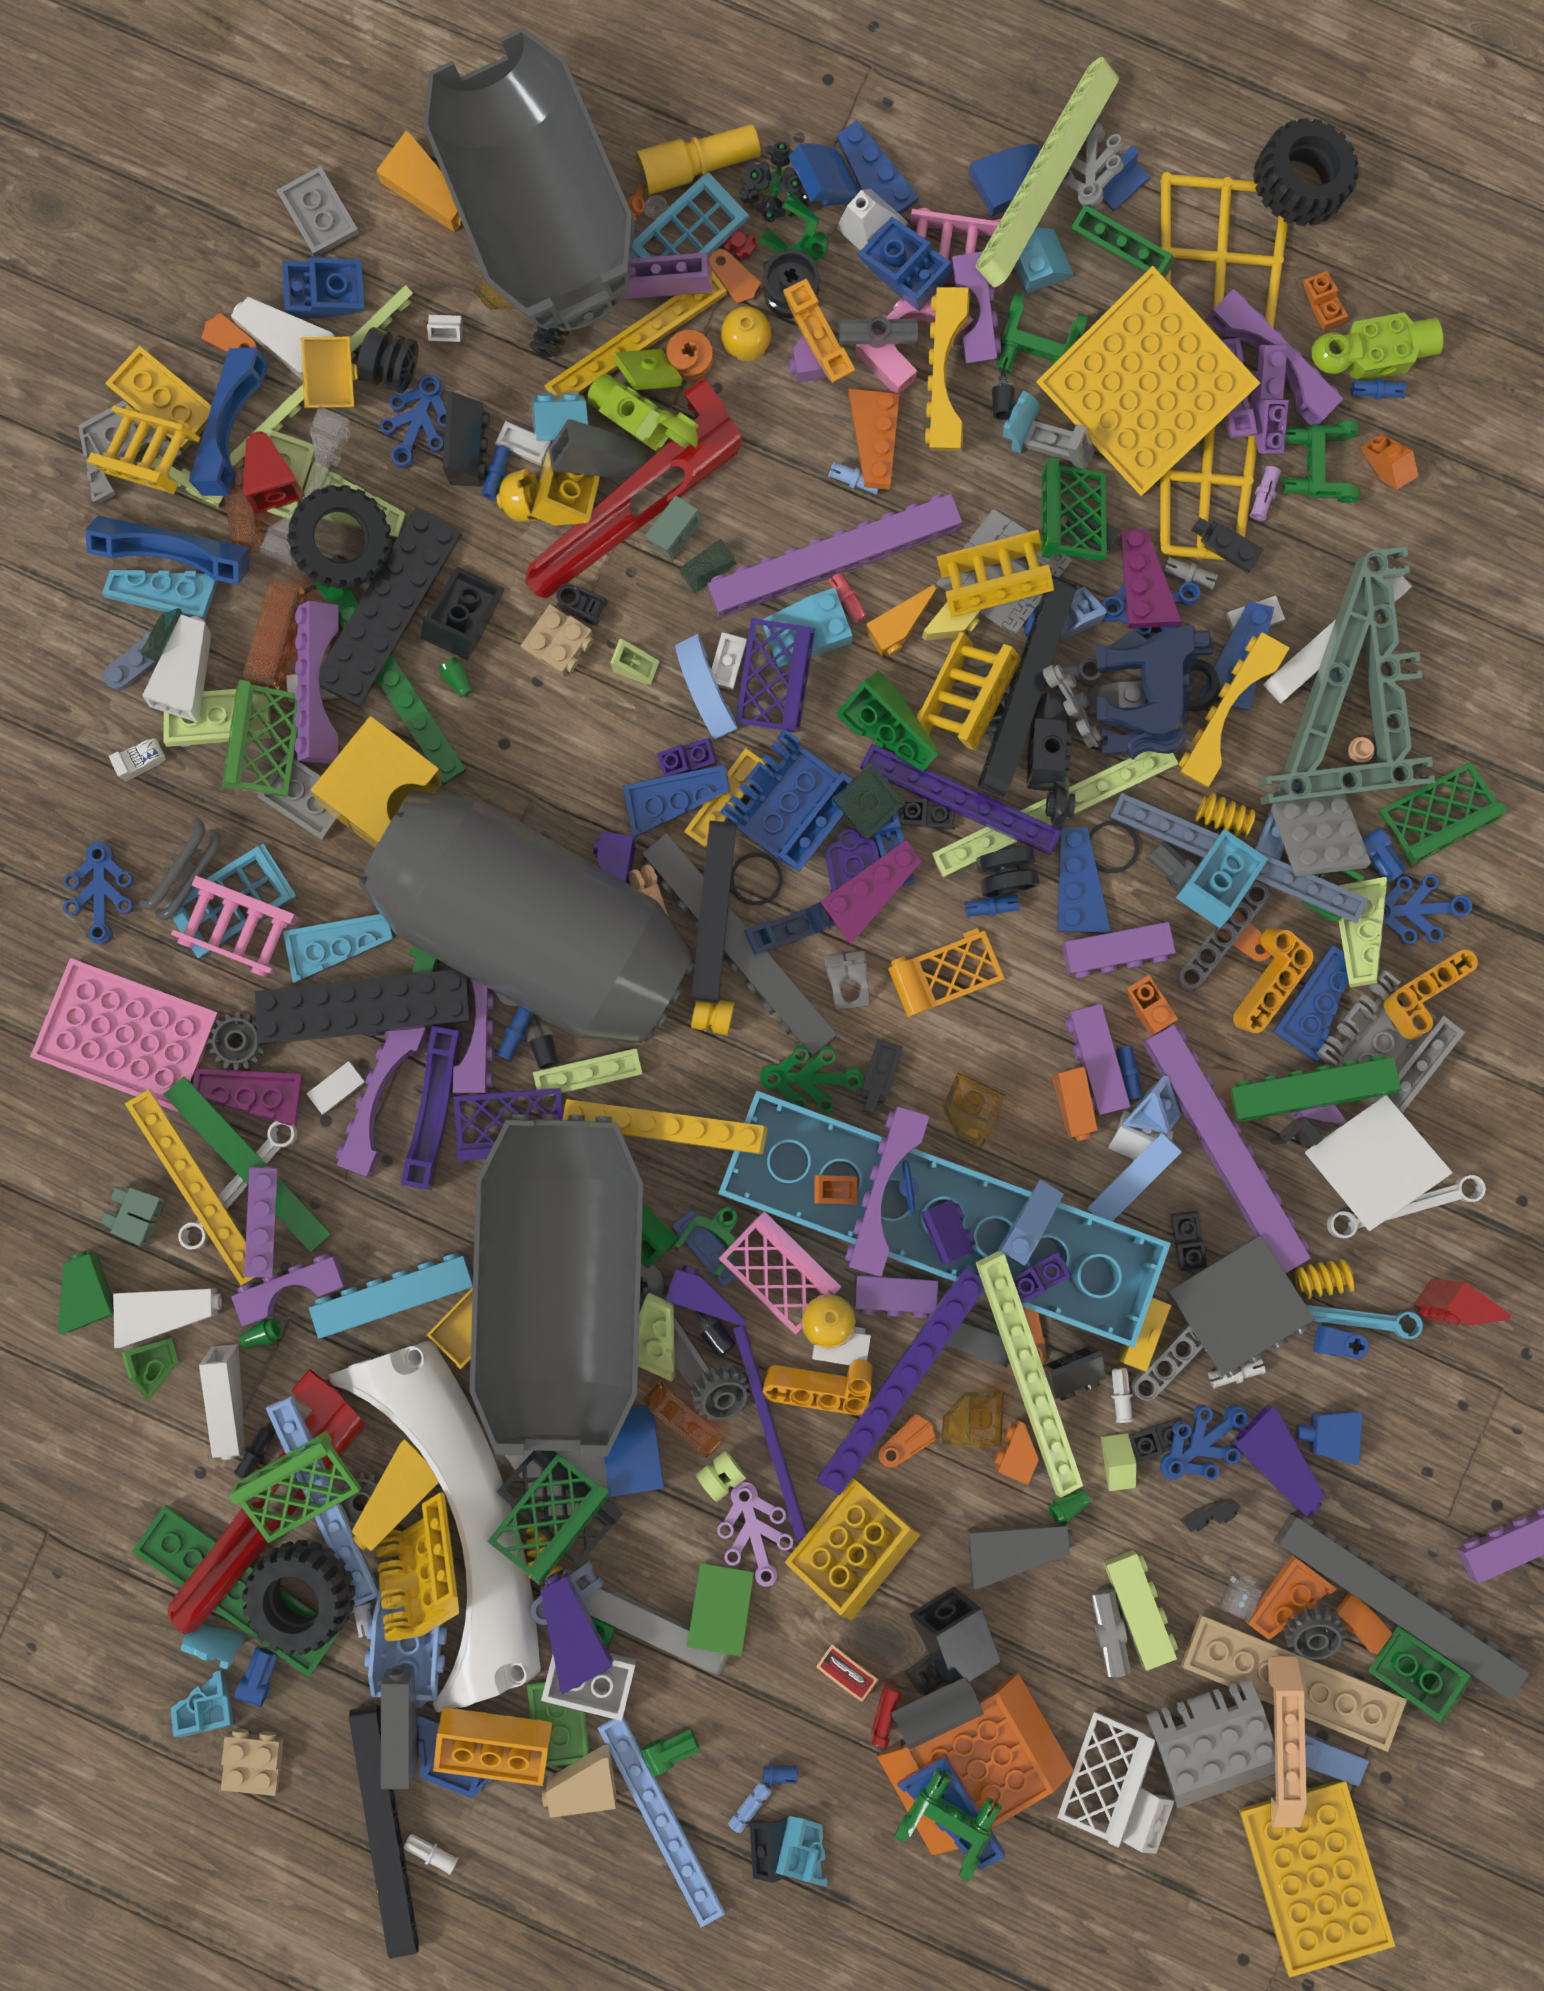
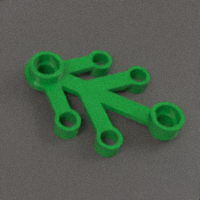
(808, 1077)

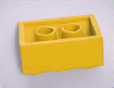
(564, 496)

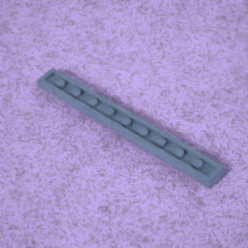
(1273, 874)

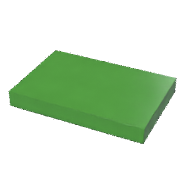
(720, 1610)
(568, 1730)

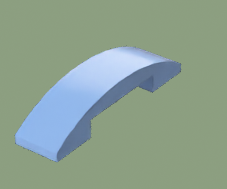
(704, 688)

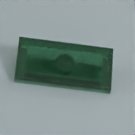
(707, 565)
(161, 634)

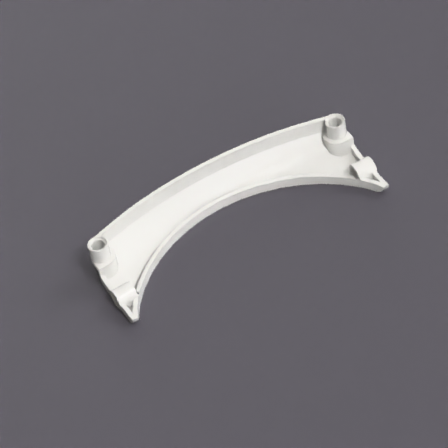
(430, 1408)

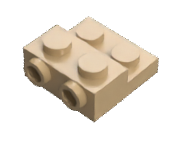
(558, 640)
(251, 1762)

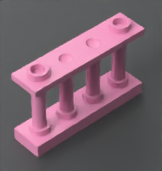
(948, 223)
(231, 901)

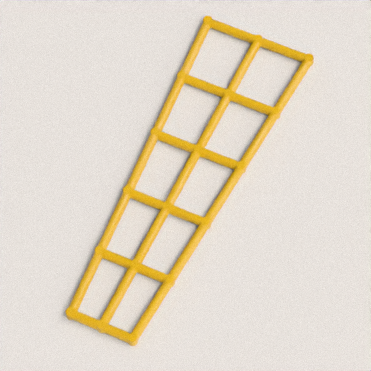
(1221, 257)

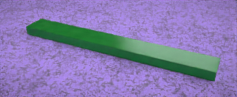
(241, 1156)

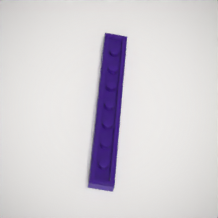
(964, 800)
(770, 1432)

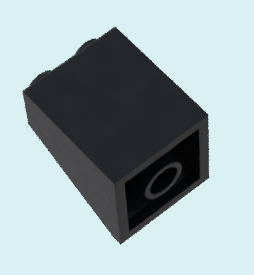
(956, 1636)

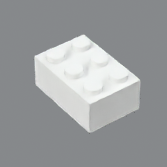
(600, 1695)

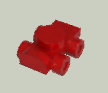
(742, 245)

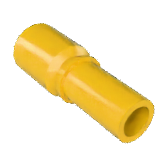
(678, 162)

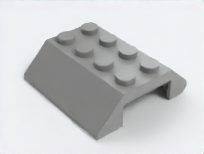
(1372, 1033)
(1215, 1747)

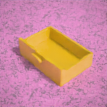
(327, 372)
(454, 1332)
(1147, 1340)

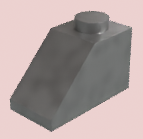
(1120, 694)

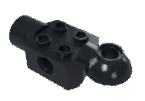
(1048, 757)

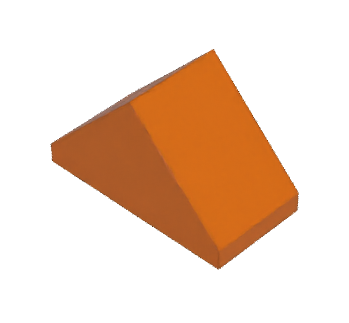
(835, 1189)

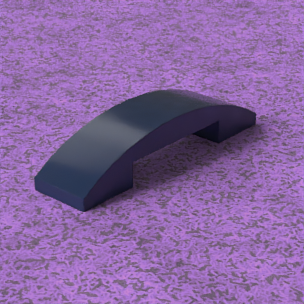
(788, 929)

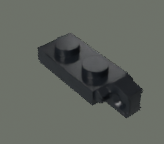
(1228, 544)
(880, 1074)

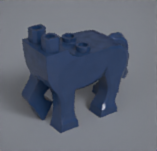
(1166, 682)

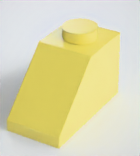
(945, 626)

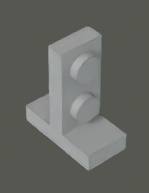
(1061, 443)

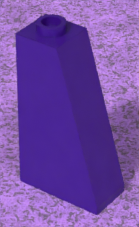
(1276, 1456)
(573, 1635)

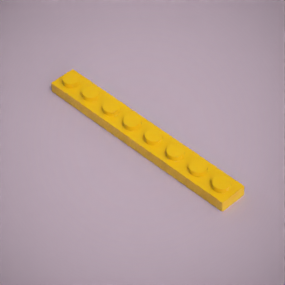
(637, 337)
(675, 1127)
(191, 1181)

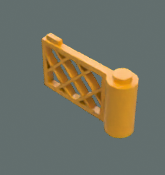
(912, 982)

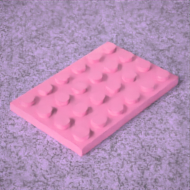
(123, 1032)

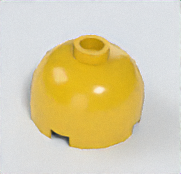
(746, 333)
(518, 495)
(828, 1321)

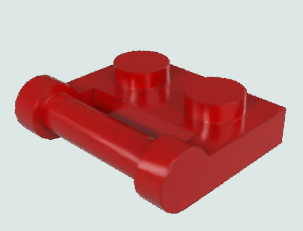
(883, 1717)

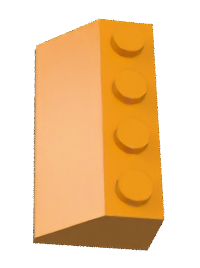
(492, 1746)

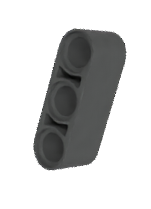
(979, 1344)

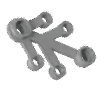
(1092, 191)
(1075, 704)

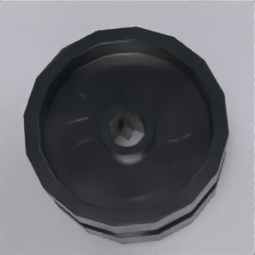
(784, 271)
(1007, 871)

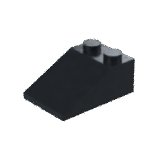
(461, 613)
(1075, 1371)

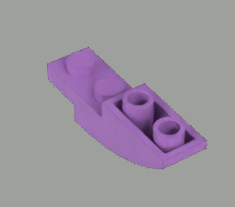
(1267, 399)

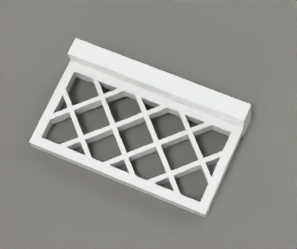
(1130, 1788)

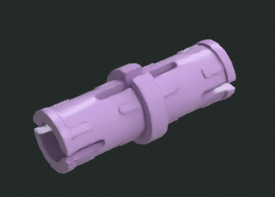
(1265, 493)

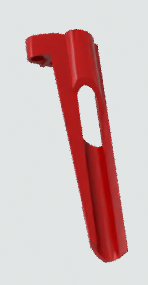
(612, 518)
(242, 1539)

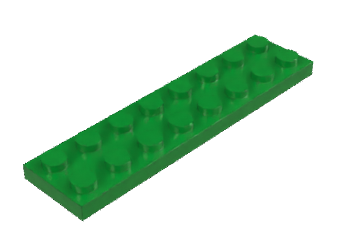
(178, 1547)

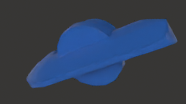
(908, 1186)

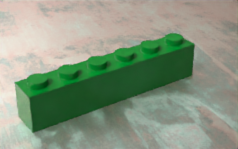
(1315, 1089)

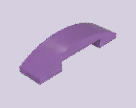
(1241, 419)

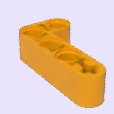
(1431, 985)
(1253, 1013)
(819, 1389)

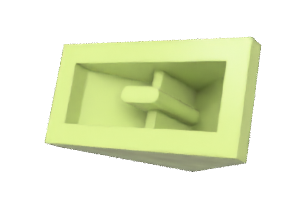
(633, 663)
(1119, 1462)

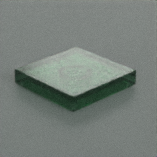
(868, 801)

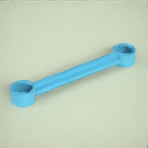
(1366, 1319)

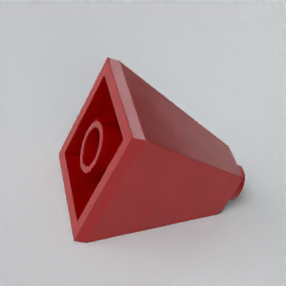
(267, 476)

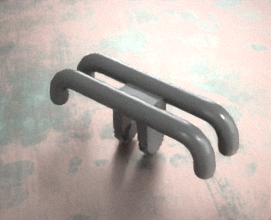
(183, 872)

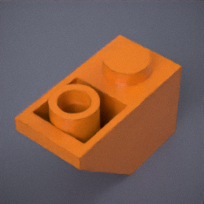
(1391, 461)
(1150, 1005)
(1018, 1456)

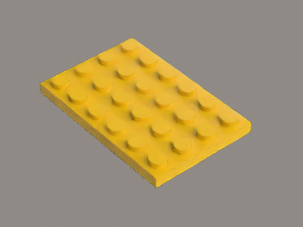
(1318, 1882)

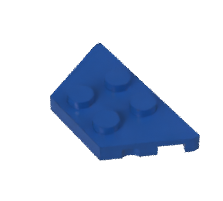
(462, 1784)

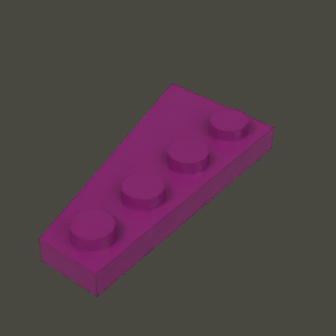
(1145, 586)
(866, 893)
(257, 1093)

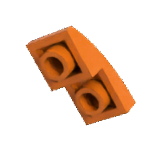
(1324, 301)
(1364, 1623)

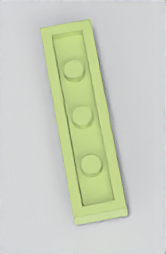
(590, 1072)

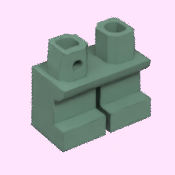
(128, 1225)

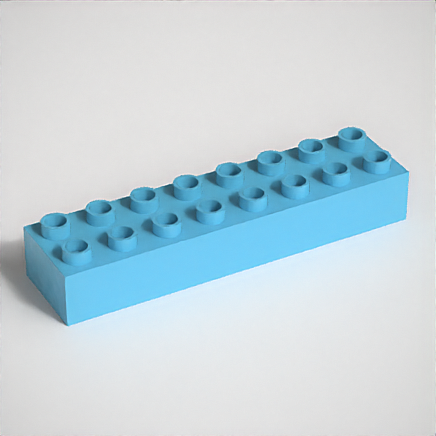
(1108, 1262)

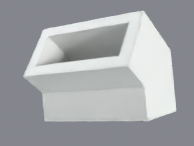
(445, 328)

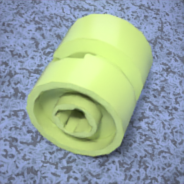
(712, 1481)

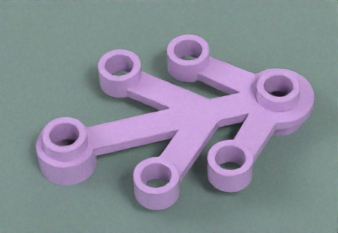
(753, 1528)

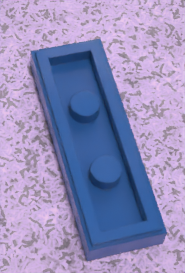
(705, 1247)

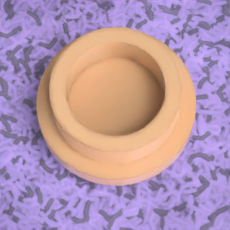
(1361, 750)

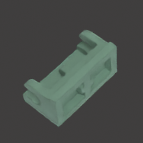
(674, 527)

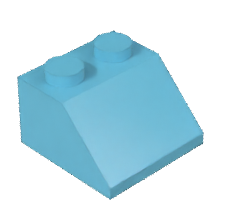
(1042, 261)
(553, 411)

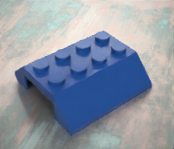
(789, 804)

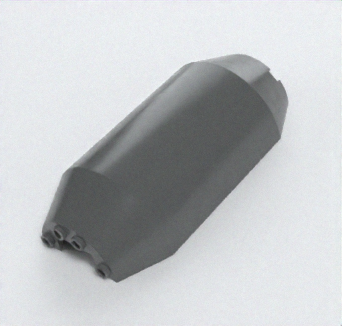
(532, 184)
(526, 918)
(556, 1286)

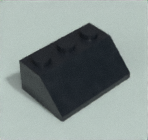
(465, 440)

